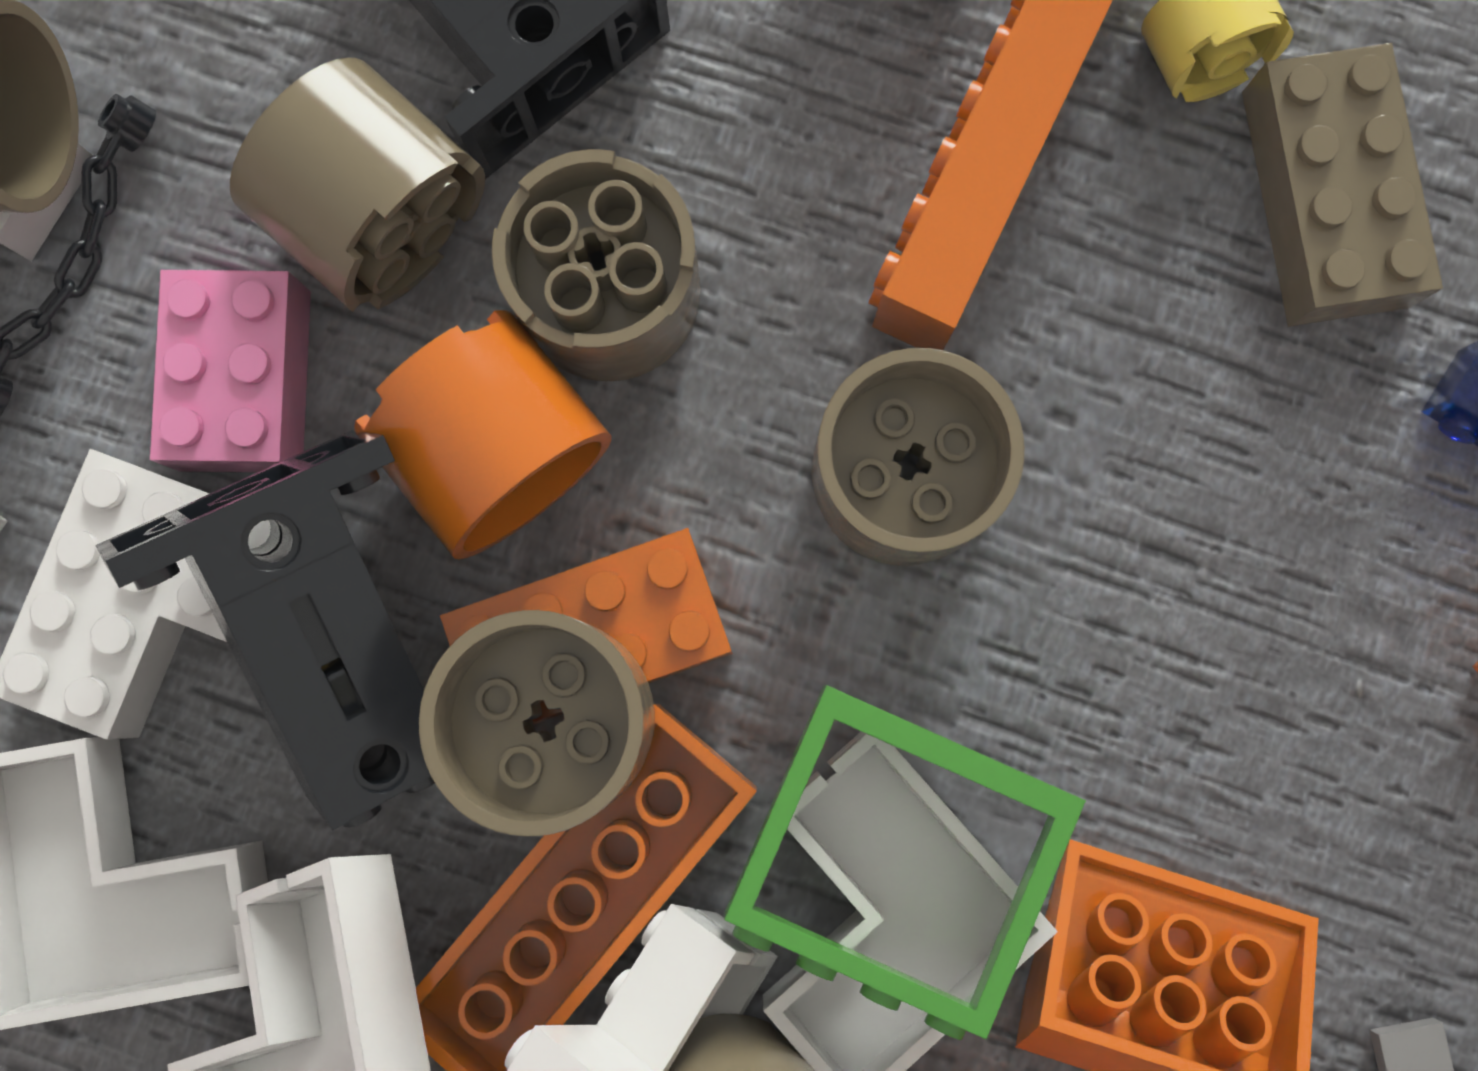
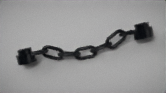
(127, 126)

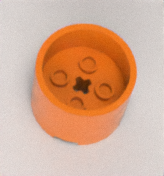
(484, 433)

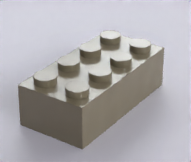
(1341, 185)

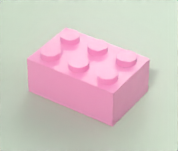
(229, 370)

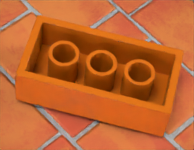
(643, 597)

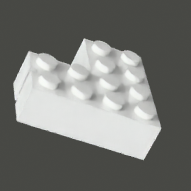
(83, 642)
(922, 902)
(86, 920)
(682, 974)
(326, 975)

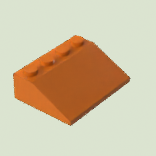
(1167, 973)

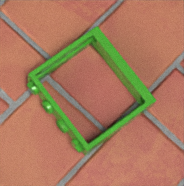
(880, 982)

